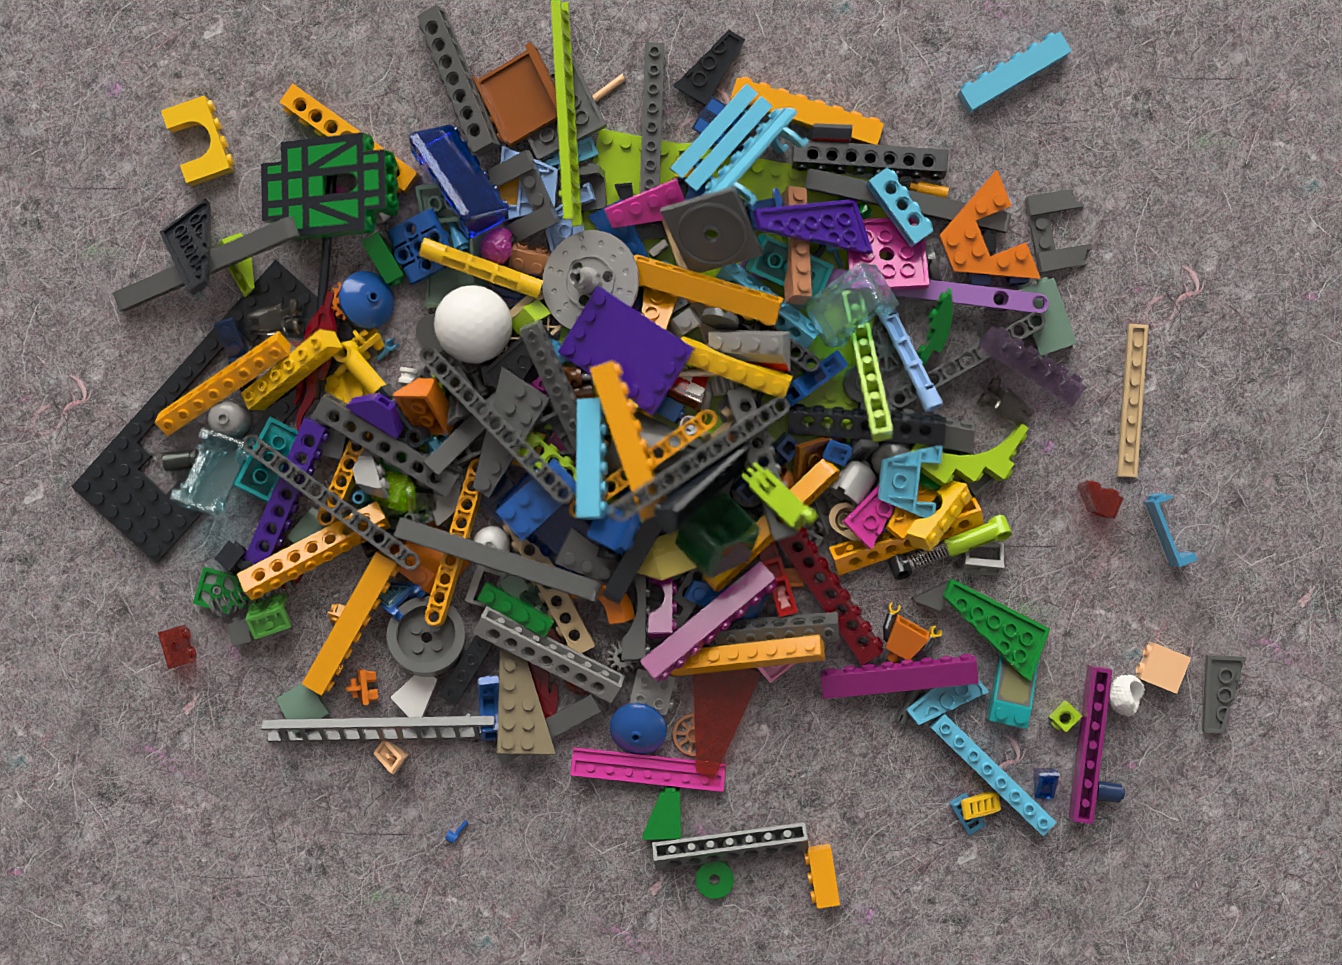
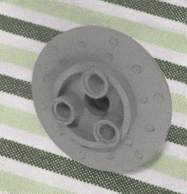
(568, 286)

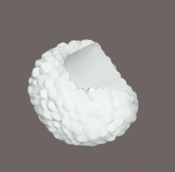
(1126, 694)

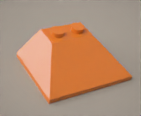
(429, 565)

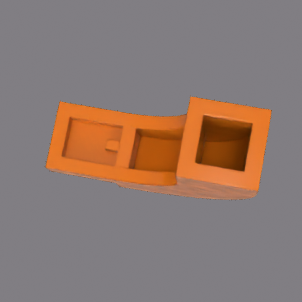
(615, 613)

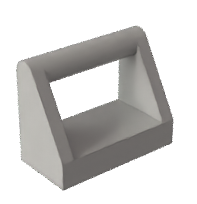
(985, 566)
(476, 582)

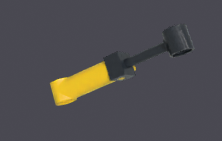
(374, 384)

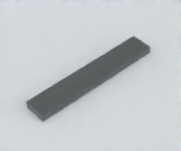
(563, 720)

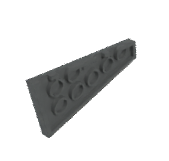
(521, 408)

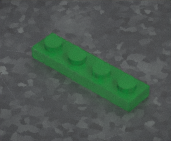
(516, 609)

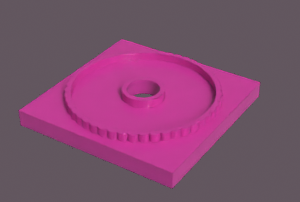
(909, 264)

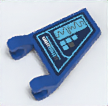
(396, 595)

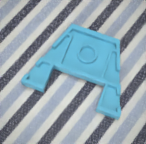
(901, 478)

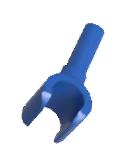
(451, 836)

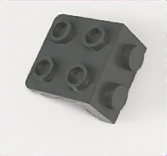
(596, 176)

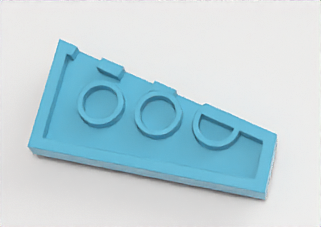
(943, 699)

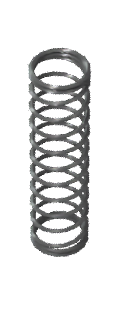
(216, 604)

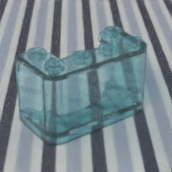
(850, 303)

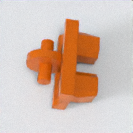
(363, 678)

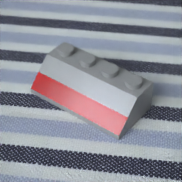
(757, 348)

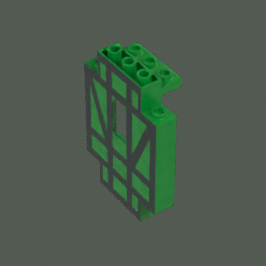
(298, 188)

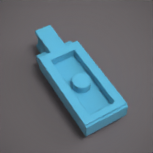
(586, 151)

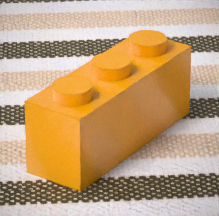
(822, 876)

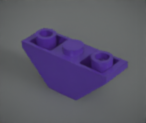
(378, 412)

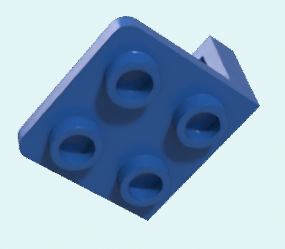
(615, 535)

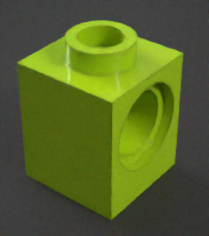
(1073, 716)

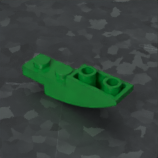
(941, 322)

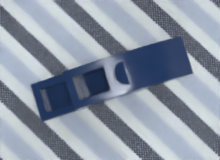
(233, 343)

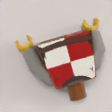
(692, 392)

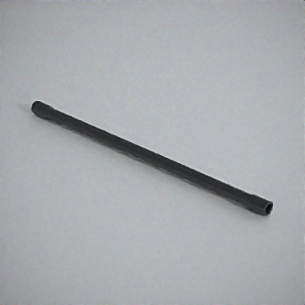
(325, 266)

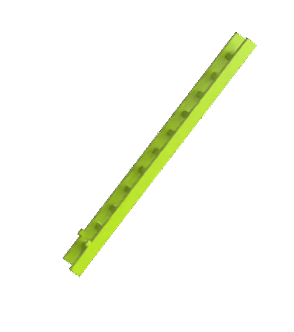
(566, 112)

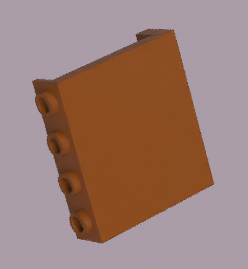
(519, 96)

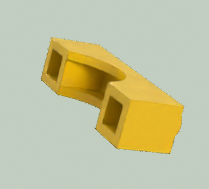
(928, 531)

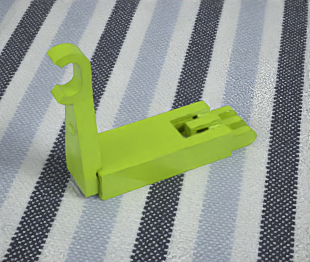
(779, 498)

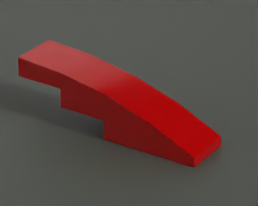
(782, 593)

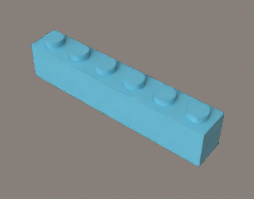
(1014, 72)
(591, 460)

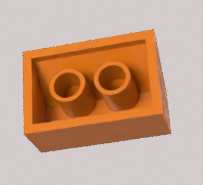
(425, 405)

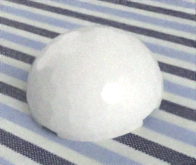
(473, 324)

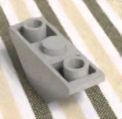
(370, 475)
(446, 505)

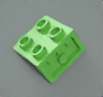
(268, 616)

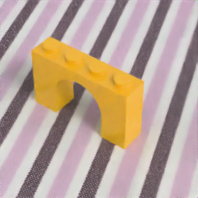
(216, 160)

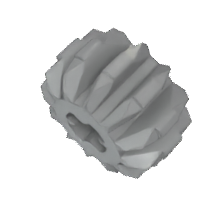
(721, 385)
(616, 658)

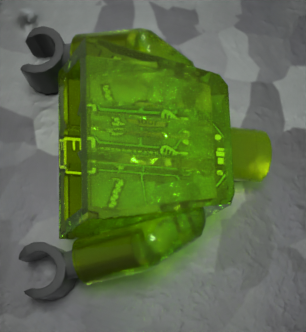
(401, 495)

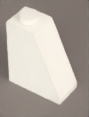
(416, 695)

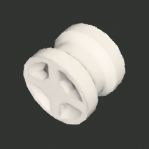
(407, 375)

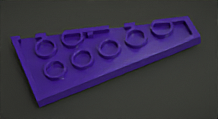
(823, 223)

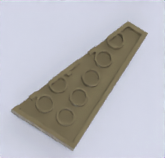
(520, 714)

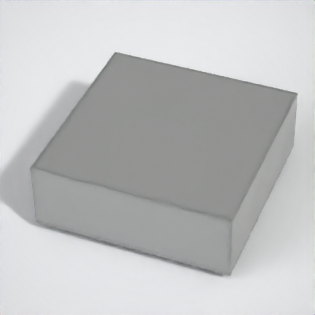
(658, 249)

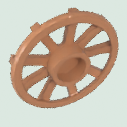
(690, 734)

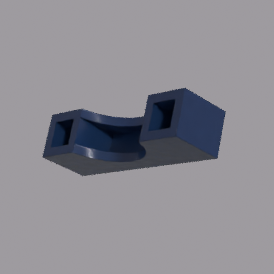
(784, 452)

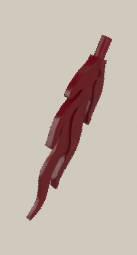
(322, 320)
(541, 681)

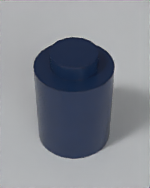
(1110, 792)

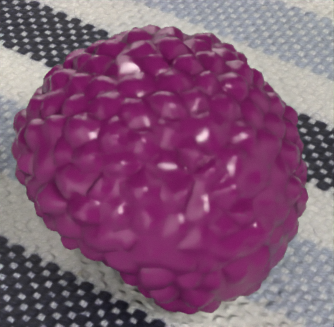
(497, 246)

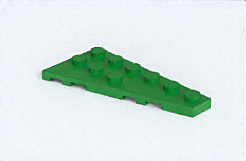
(1007, 631)

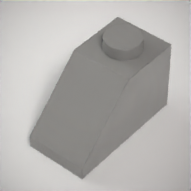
(685, 323)

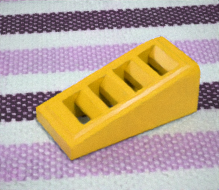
(991, 805)

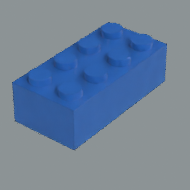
(534, 504)

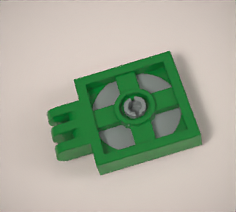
(214, 584)

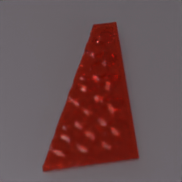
(718, 709)

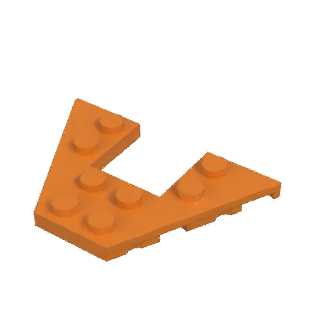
(966, 246)

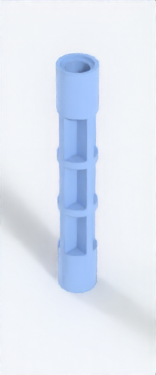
(912, 364)

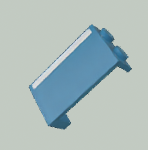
(1162, 531)

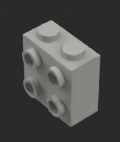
(651, 693)

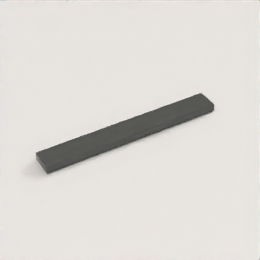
(464, 435)

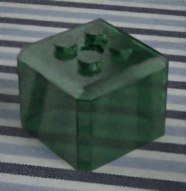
(718, 536)

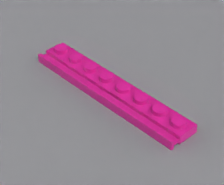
(643, 769)

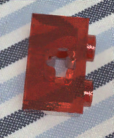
(172, 637)

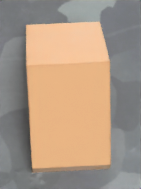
(390, 755)

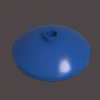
(357, 303)
(641, 721)

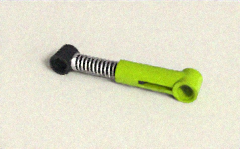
(995, 529)

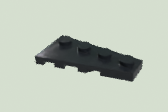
(705, 76)
(426, 518)

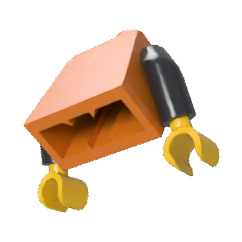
(905, 637)

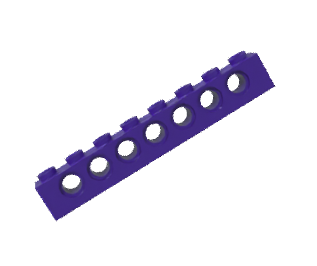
(256, 551)

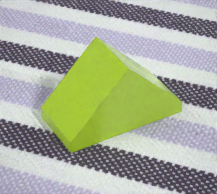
(530, 313)

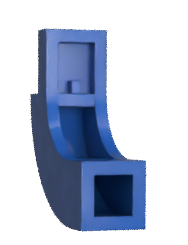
(805, 385)
(488, 705)

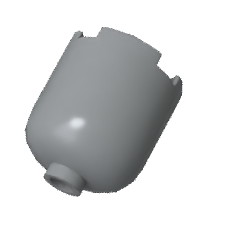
(230, 419)
(853, 483)

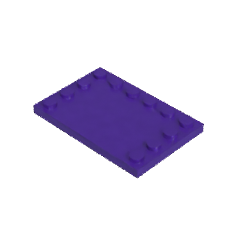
(618, 333)

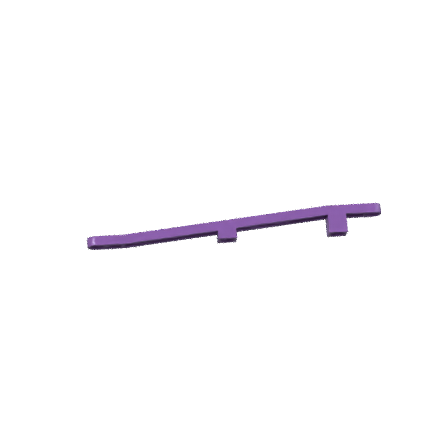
(962, 294)

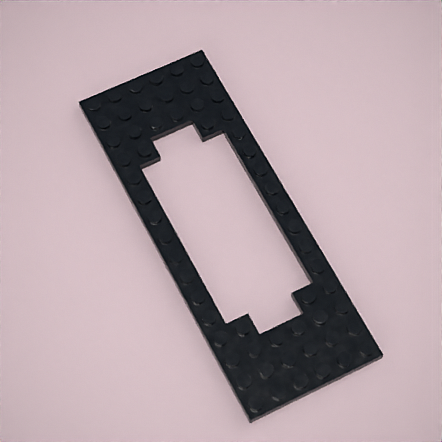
(114, 479)

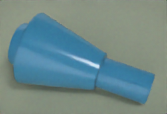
(459, 241)

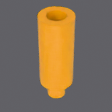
(929, 188)

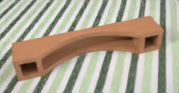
(798, 275)

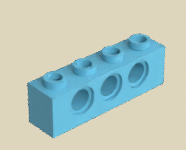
(889, 202)

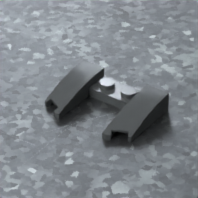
(1038, 212)
(544, 213)

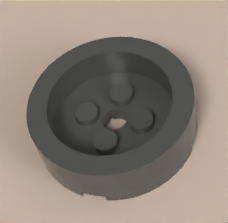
(420, 657)

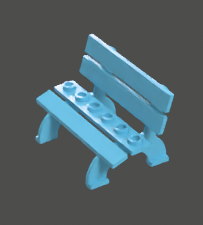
(741, 161)

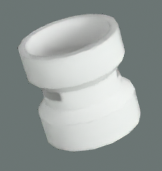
(693, 430)

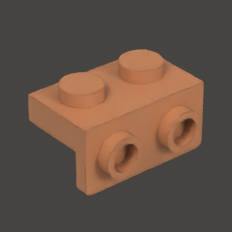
(529, 258)

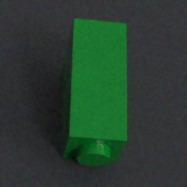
(384, 259)
(665, 816)

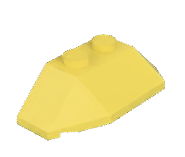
(665, 559)

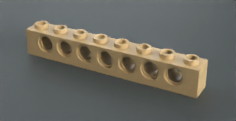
(585, 641)

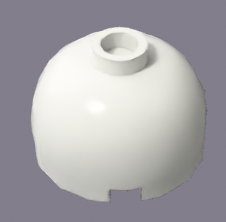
(494, 537)

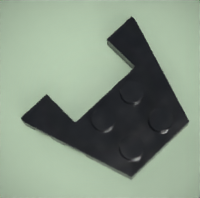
(654, 229)

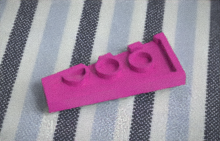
(645, 206)
(869, 518)

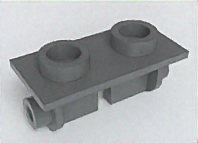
(821, 522)

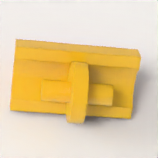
(367, 339)

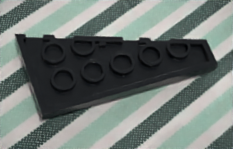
(189, 246)

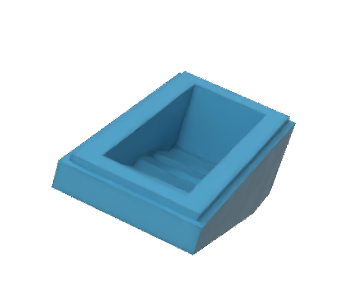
(957, 802)

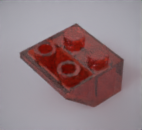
(1100, 500)

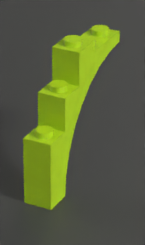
(970, 467)

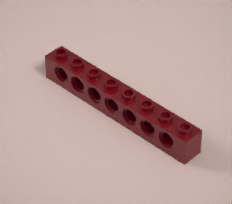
(863, 651)

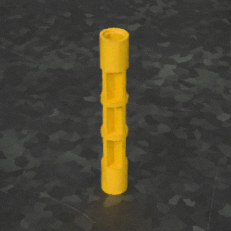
(480, 268)

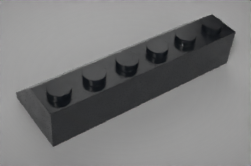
(700, 489)

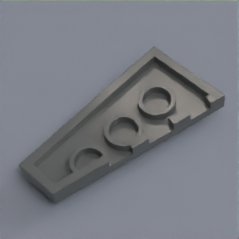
(1219, 690)

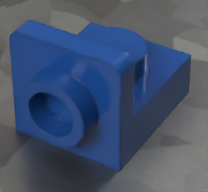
(838, 452)

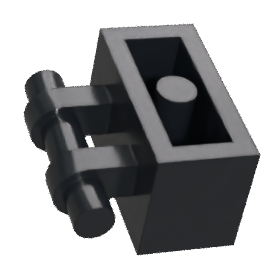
(232, 557)

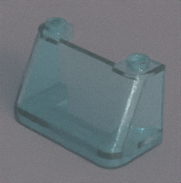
(212, 473)

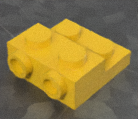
(344, 387)

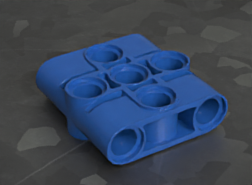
(405, 240)

